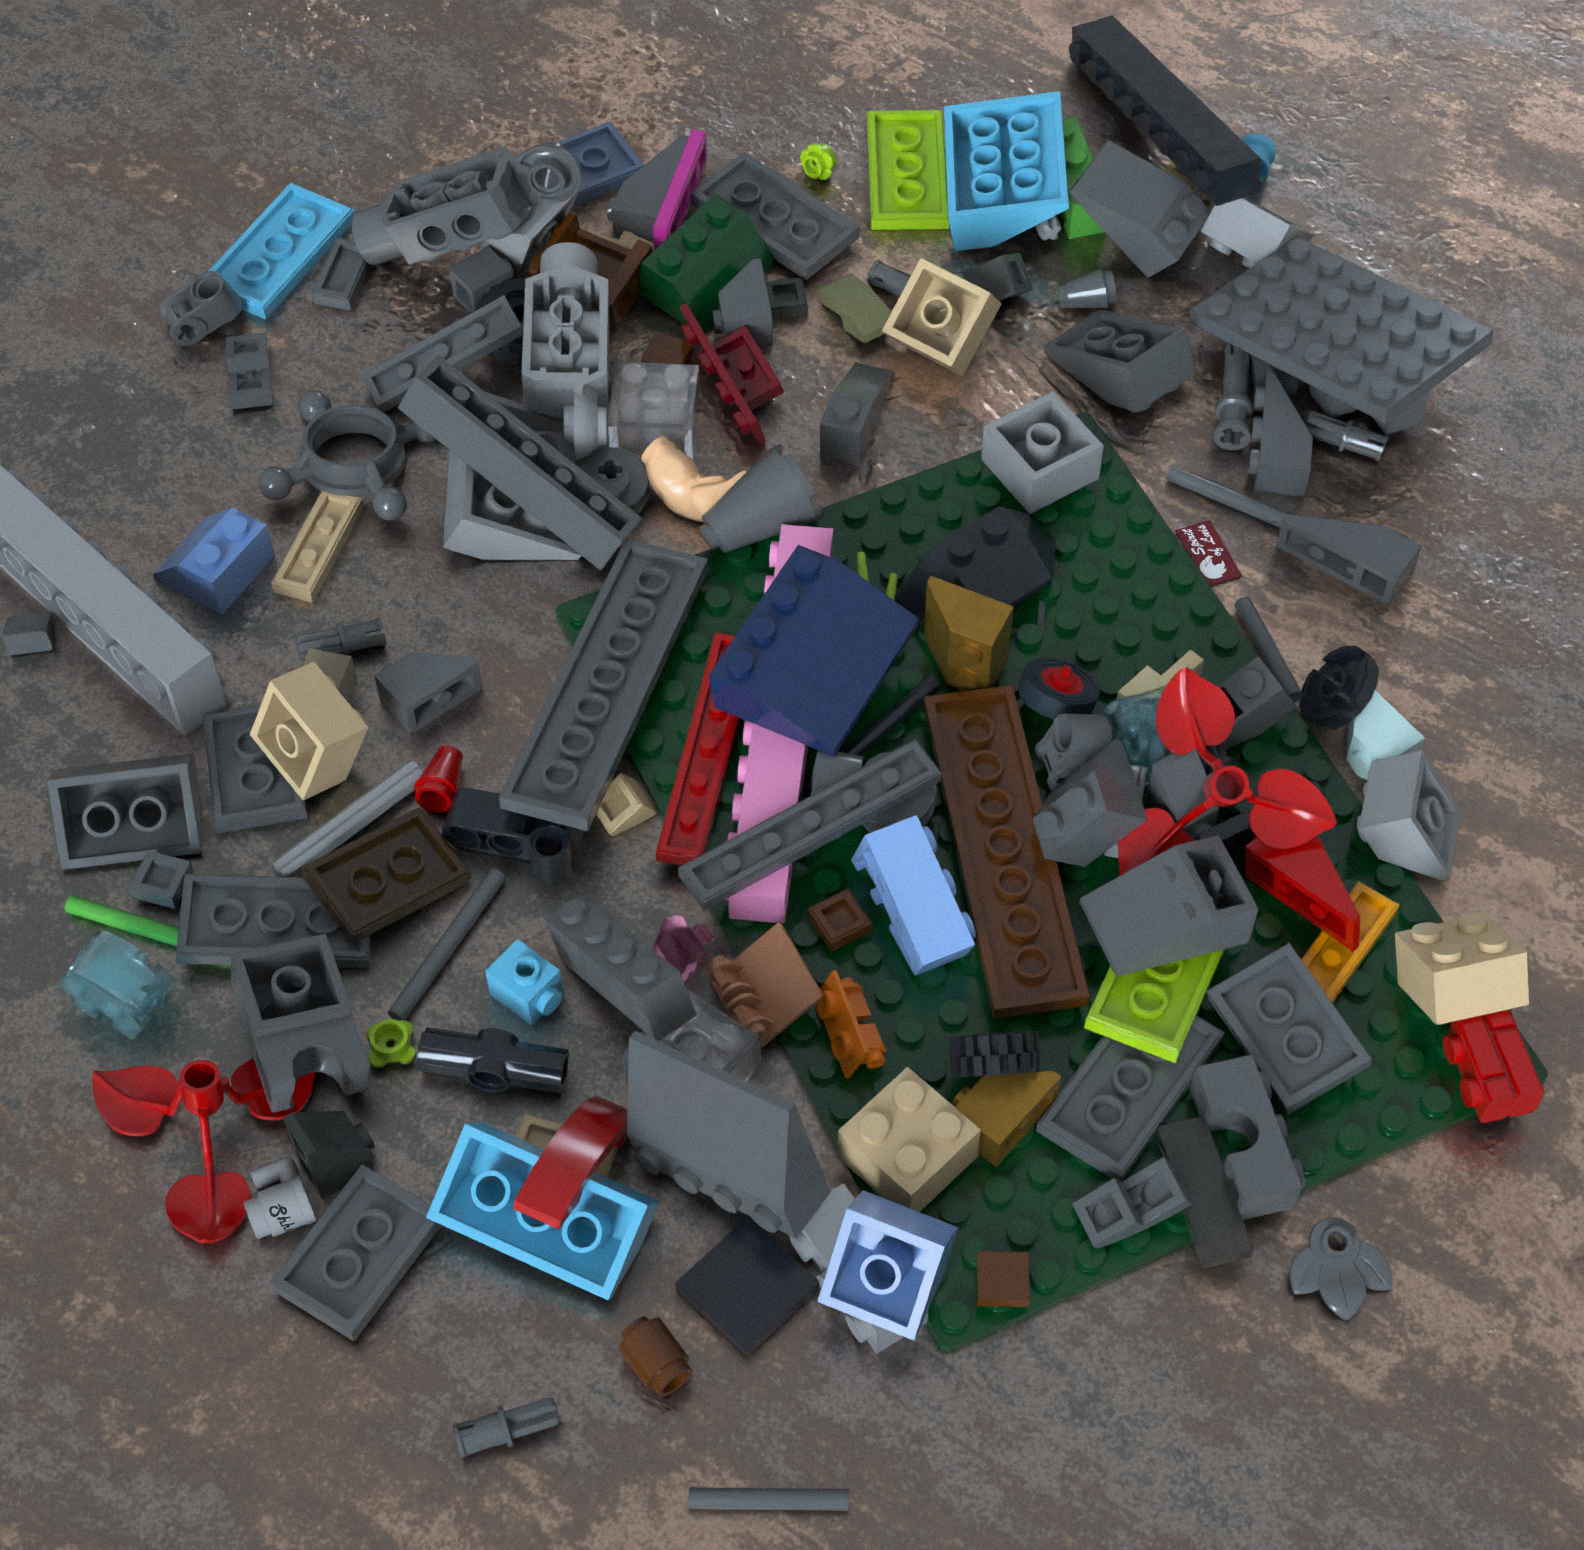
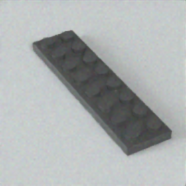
(604, 686)

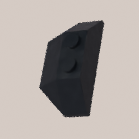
(995, 556)

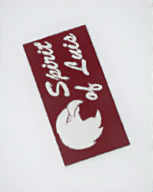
(1208, 552)

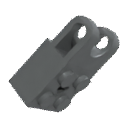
(297, 1017)

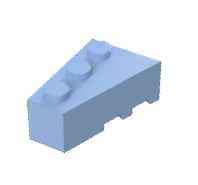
(915, 894)

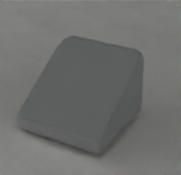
(28, 633)

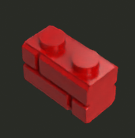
(1493, 1066)

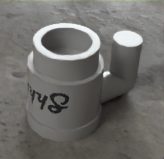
(282, 1205)

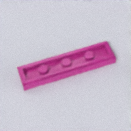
(683, 183)

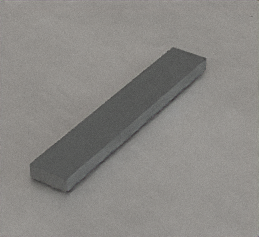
(809, 824)

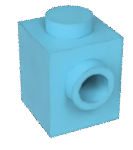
(525, 983)

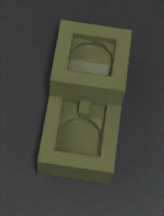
(858, 305)

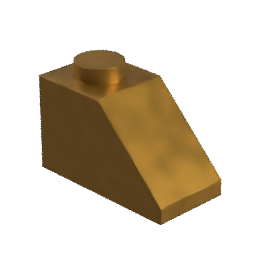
(1006, 1108)

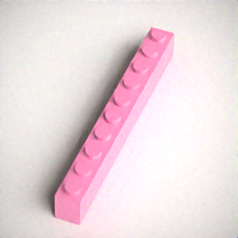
(774, 765)

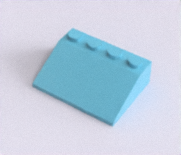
(1004, 167)

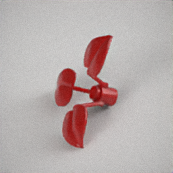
(1200, 715)
(135, 1105)

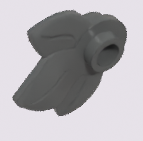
(1339, 1274)

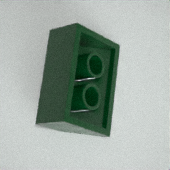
(702, 260)

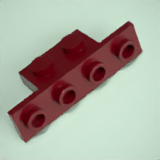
(741, 369)

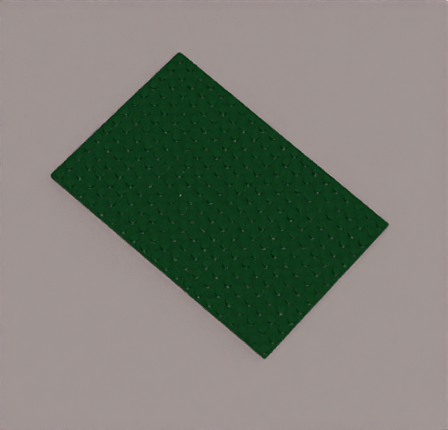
(1114, 605)

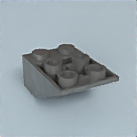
(1172, 908)

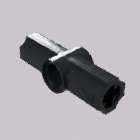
(493, 1060)

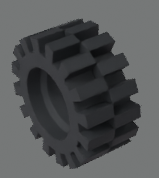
(994, 1054)

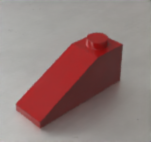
(1307, 884)

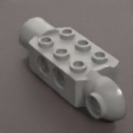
(568, 345)

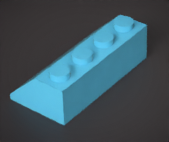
(587, 1250)

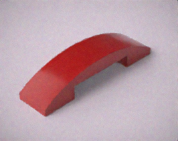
(571, 1160)

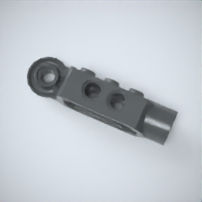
(464, 203)

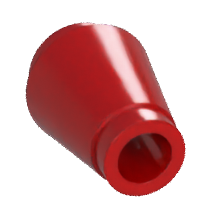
(439, 780)

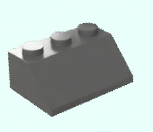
(125, 810)

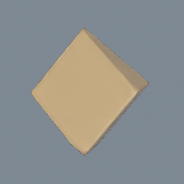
(624, 805)

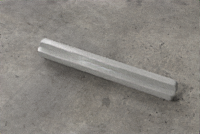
(348, 820)

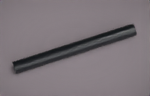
(888, 721)

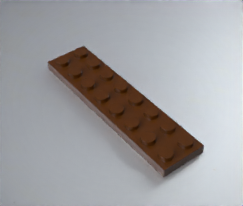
(1008, 884)

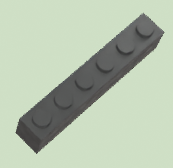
(518, 462)

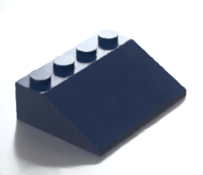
(812, 652)

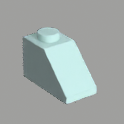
(1378, 735)

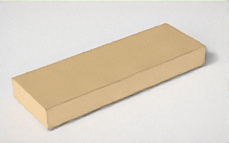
(317, 546)

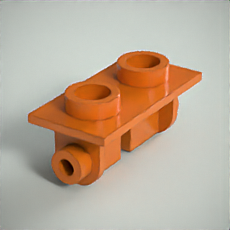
(850, 1041)

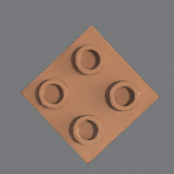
(765, 984)

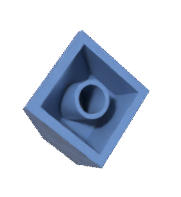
(218, 559)
(887, 1264)

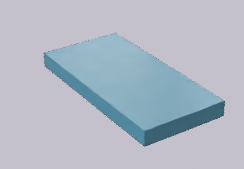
(282, 247)

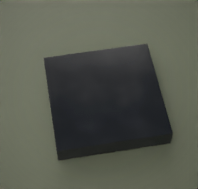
(747, 1286)

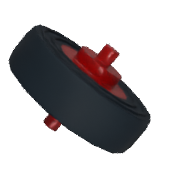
(1058, 687)

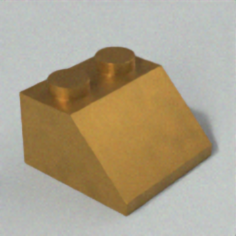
(966, 634)

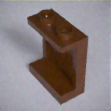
(614, 261)

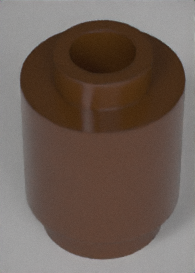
(655, 1355)

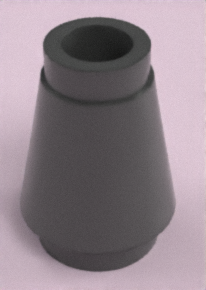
(1088, 291)

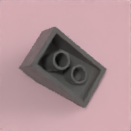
(1140, 207)
(1124, 358)

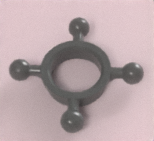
(347, 479)

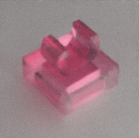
(682, 944)

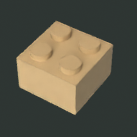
(941, 316)
(308, 730)
(1461, 968)
(908, 1142)

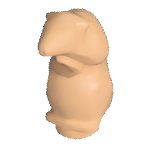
(678, 480)

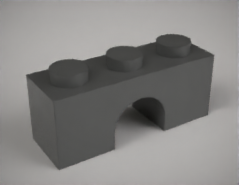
(1238, 1099)

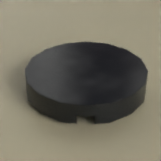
(1339, 688)

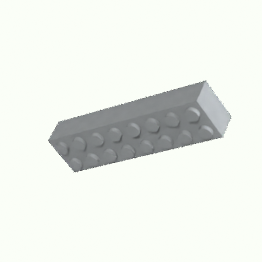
(107, 608)

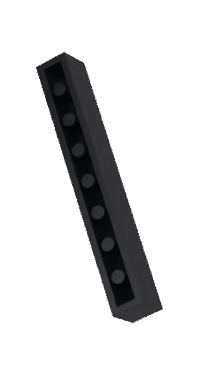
(1166, 110)

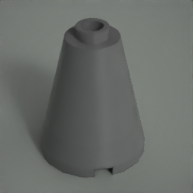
(759, 502)

